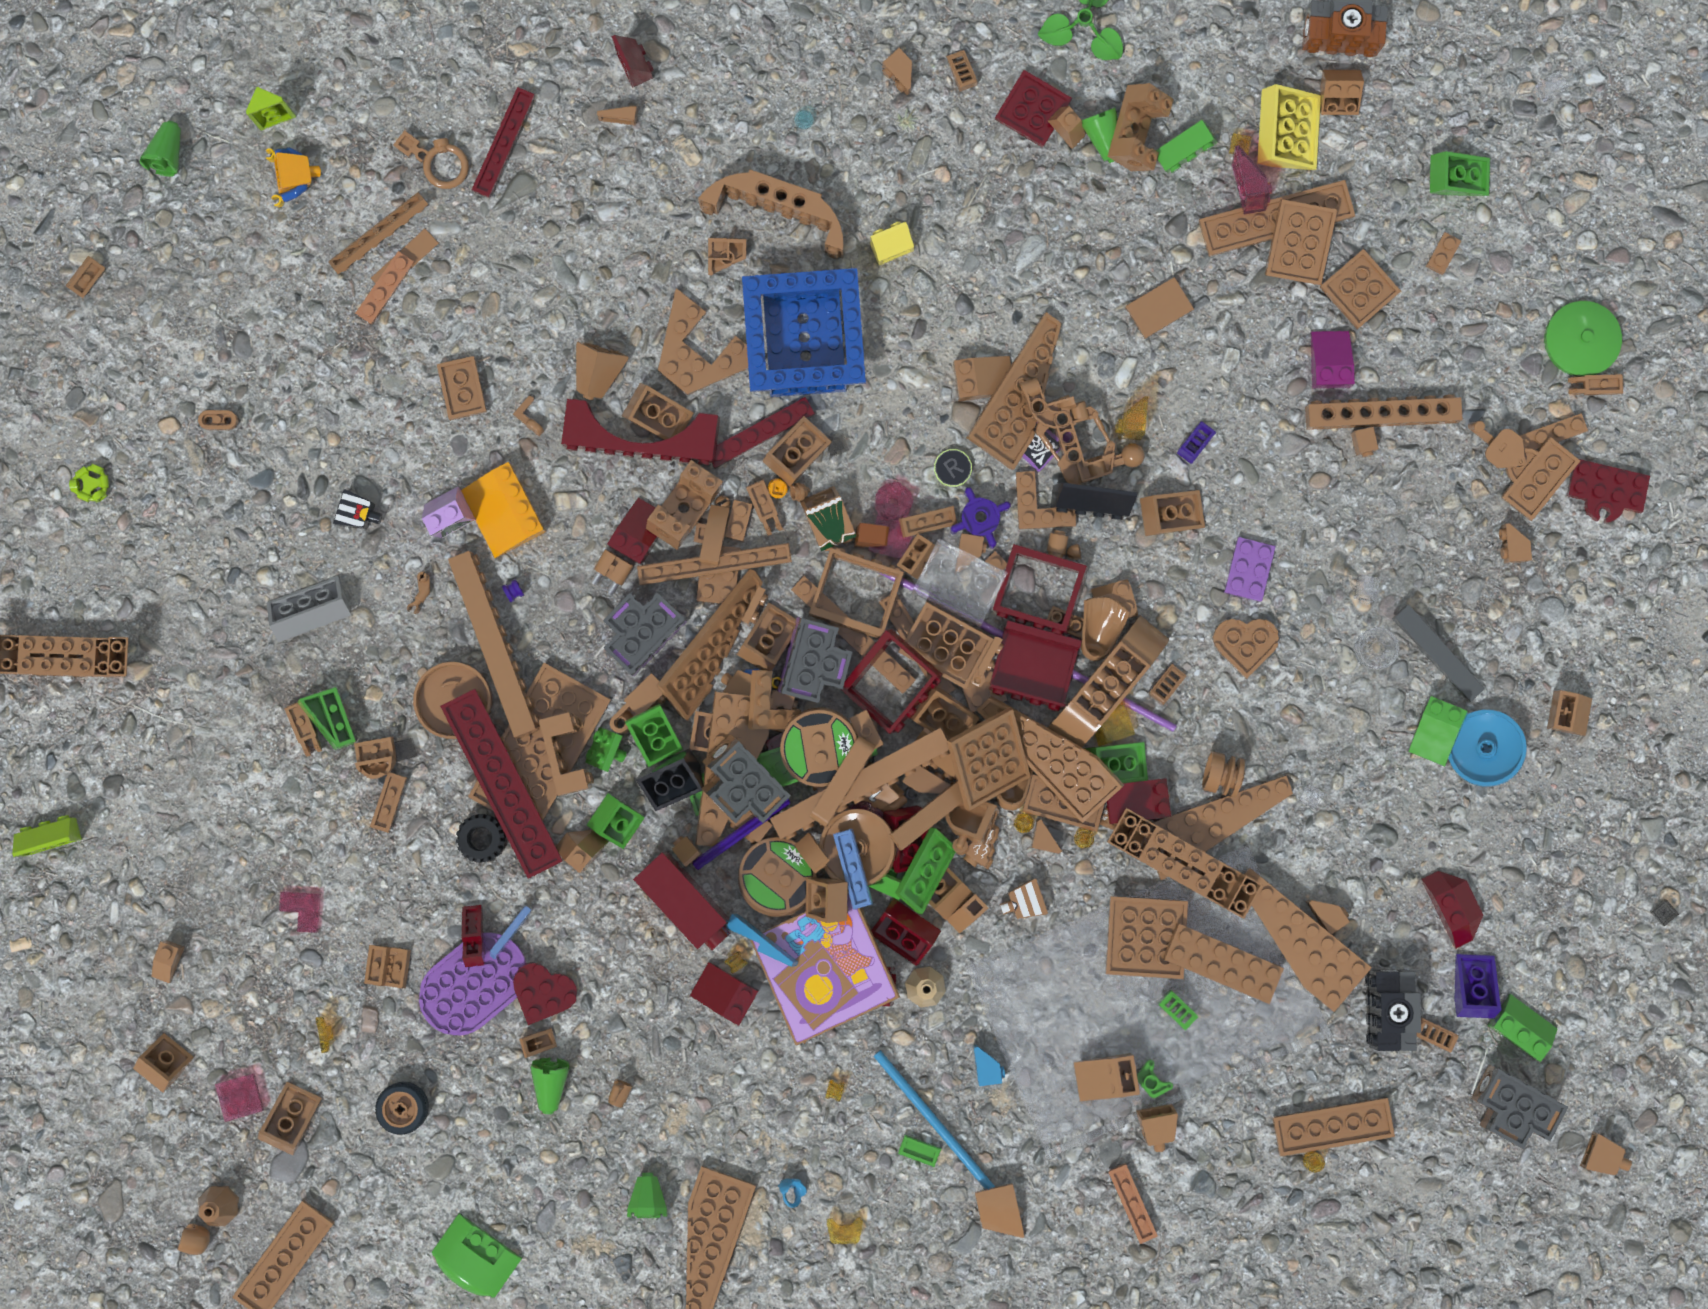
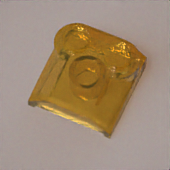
(1116, 726)

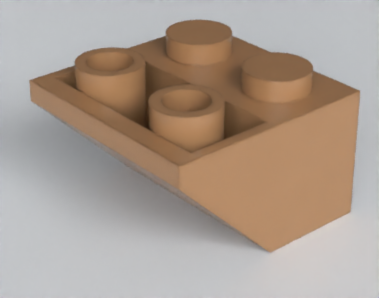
(1341, 92)
(1569, 712)

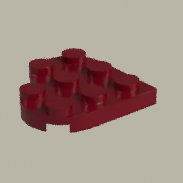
(541, 992)

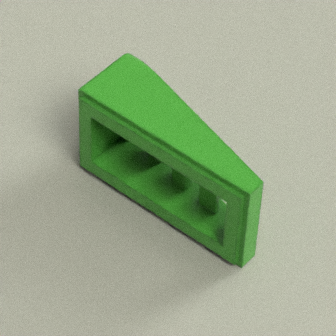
(1166, 998)

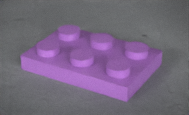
(1249, 569)

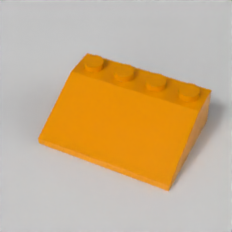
(502, 510)

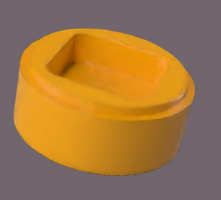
(777, 488)

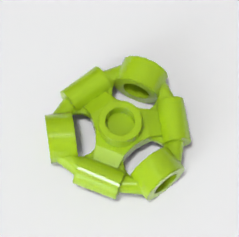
(90, 484)

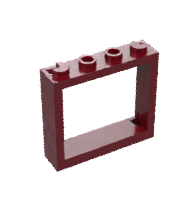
(1051, 560)
(867, 662)

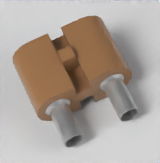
(613, 568)

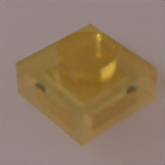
(1241, 140)

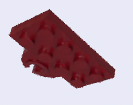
(1608, 489)

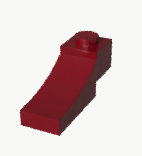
(472, 936)

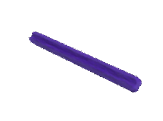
(733, 838)

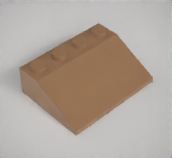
(948, 643)

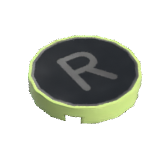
(952, 468)

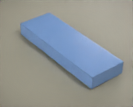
(510, 932)

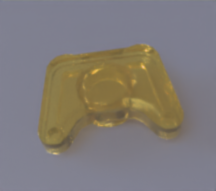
(325, 1034)
(844, 1233)

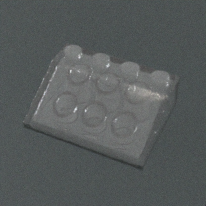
(959, 582)

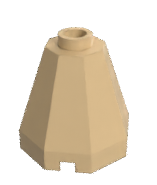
(925, 977)

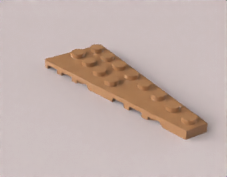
(1218, 819)

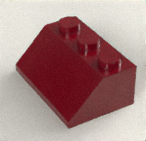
(905, 932)

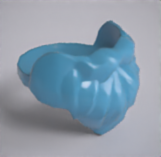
(799, 1190)

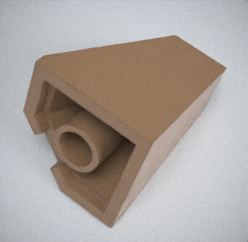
(596, 369)
(581, 848)

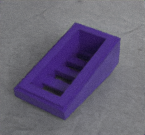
(1189, 452)

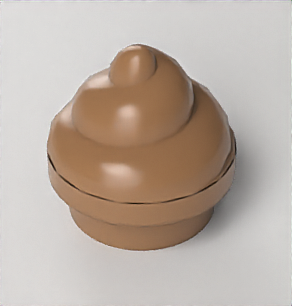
(799, 492)

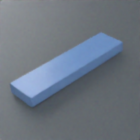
(853, 869)

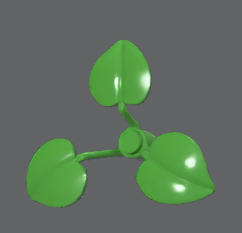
(1057, 32)

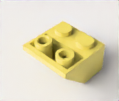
(891, 242)

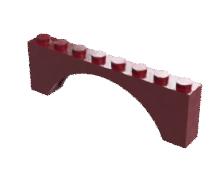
(694, 443)

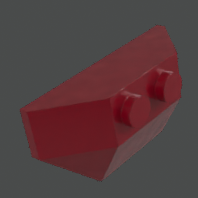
(1454, 905)

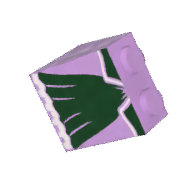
(447, 514)

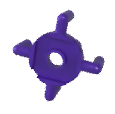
(977, 528)

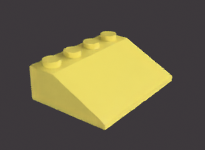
(1288, 128)

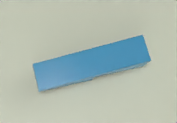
(767, 946)

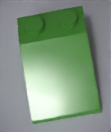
(1459, 174)
(1438, 731)
(653, 735)
(1124, 760)

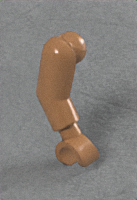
(424, 590)

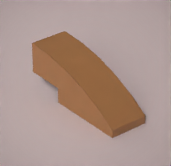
(714, 534)

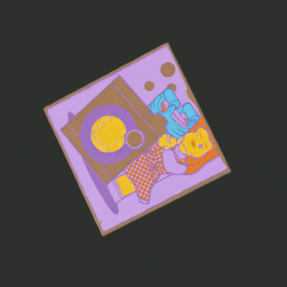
(835, 977)

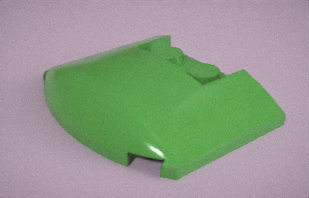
(474, 1258)

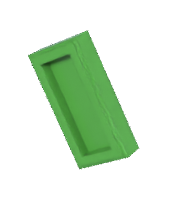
(919, 1150)

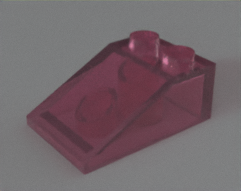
(1250, 182)

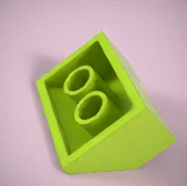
(46, 836)

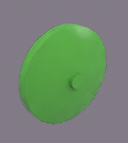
(1583, 338)

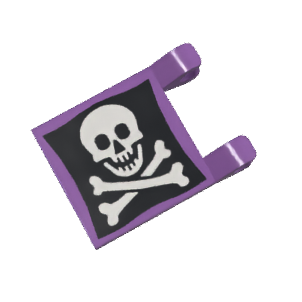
(1037, 453)

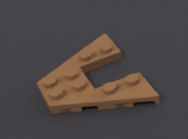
(684, 365)

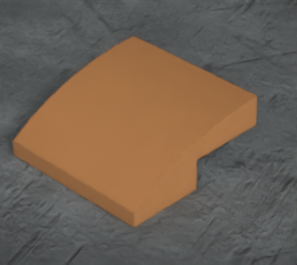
(387, 966)

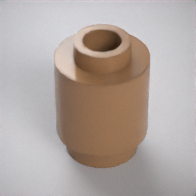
(1057, 544)

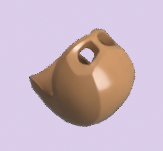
(194, 1239)

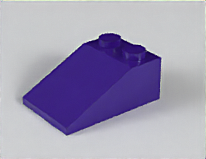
(1476, 986)

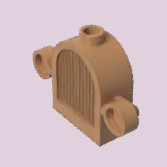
(971, 825)

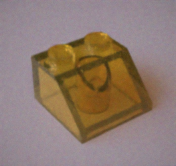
(1133, 421)

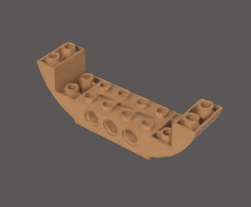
(749, 188)
(63, 656)
(1110, 682)
(1184, 863)

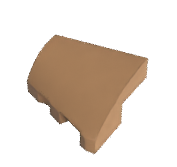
(724, 253)

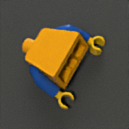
(292, 173)

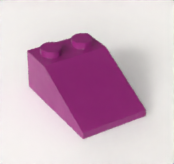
(1332, 359)

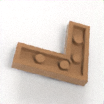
(1028, 515)
(759, 710)

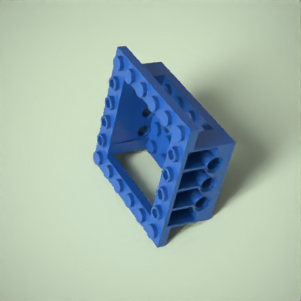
(784, 300)

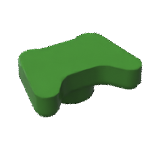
(1150, 1082)

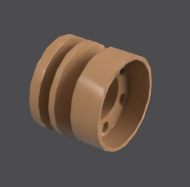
(1223, 774)

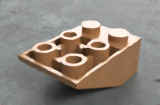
(1106, 1077)

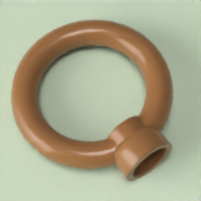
(442, 146)

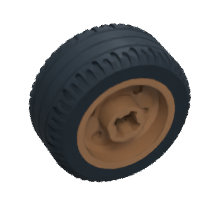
(395, 1119)

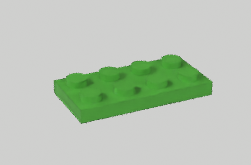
(926, 871)

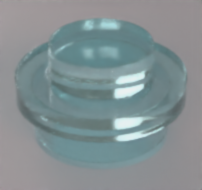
(803, 119)

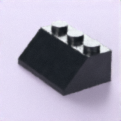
(671, 780)

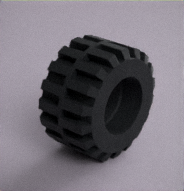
(464, 838)

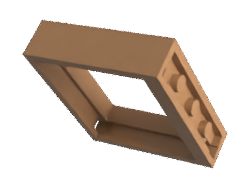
(874, 565)

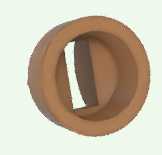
(727, 504)
(1074, 552)

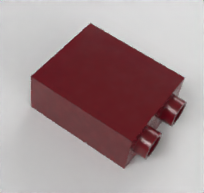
(683, 901)

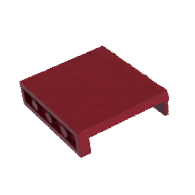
(1034, 665)

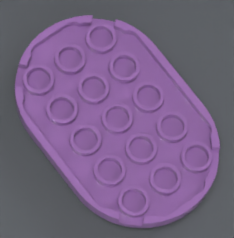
(466, 998)

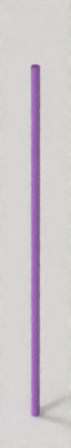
(1076, 675)

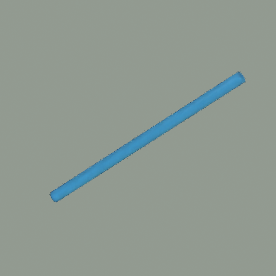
(933, 1120)

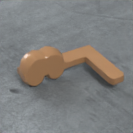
(530, 423)

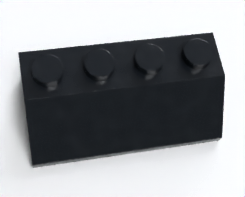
(1093, 500)

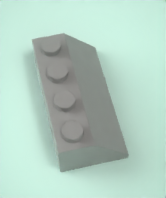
(308, 609)

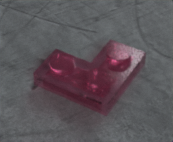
(307, 907)

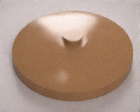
(873, 842)

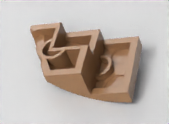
(1000, 1210)

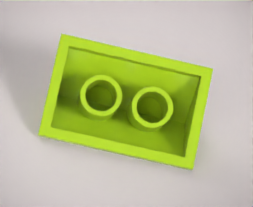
(268, 109)

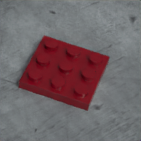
(1030, 108)

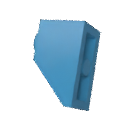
(987, 1068)

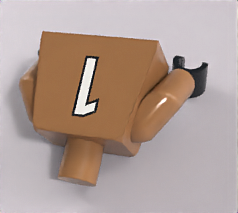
(889, 797)

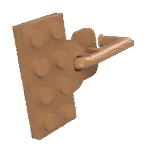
(1538, 471)

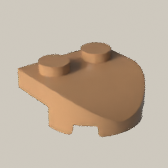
(375, 757)

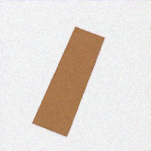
(414, 250)

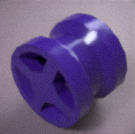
(513, 590)

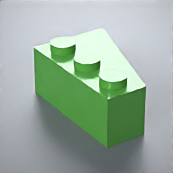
(1186, 146)
(329, 717)

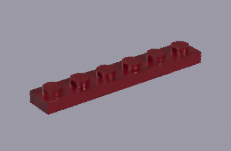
(503, 142)
(762, 431)

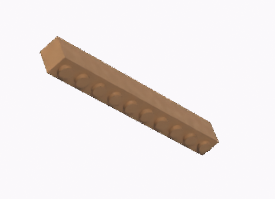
(494, 645)
(869, 780)

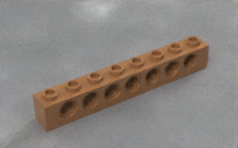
(1451, 405)

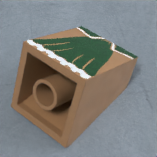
(828, 519)

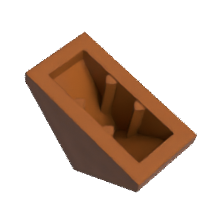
(871, 535)

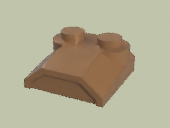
(1121, 592)

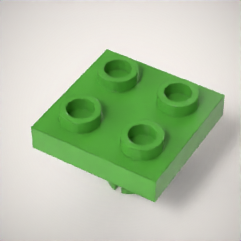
(605, 749)

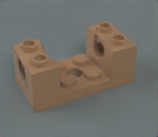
(1138, 108)
(695, 489)
(551, 729)

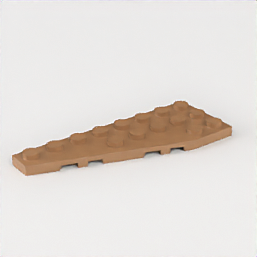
(1006, 422)
(692, 673)
(728, 718)
(1065, 767)
(1315, 955)
(713, 1226)

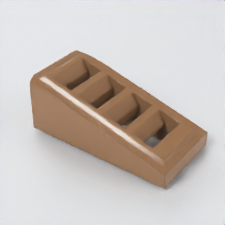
(972, 82)
(622, 115)
(1162, 700)
(1452, 1039)

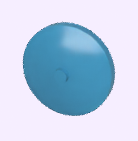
(1488, 749)

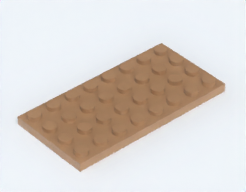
(551, 695)

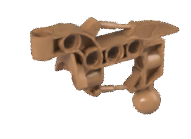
(1076, 470)

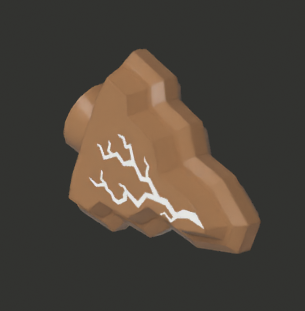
(982, 854)

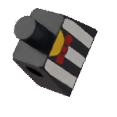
(355, 512)

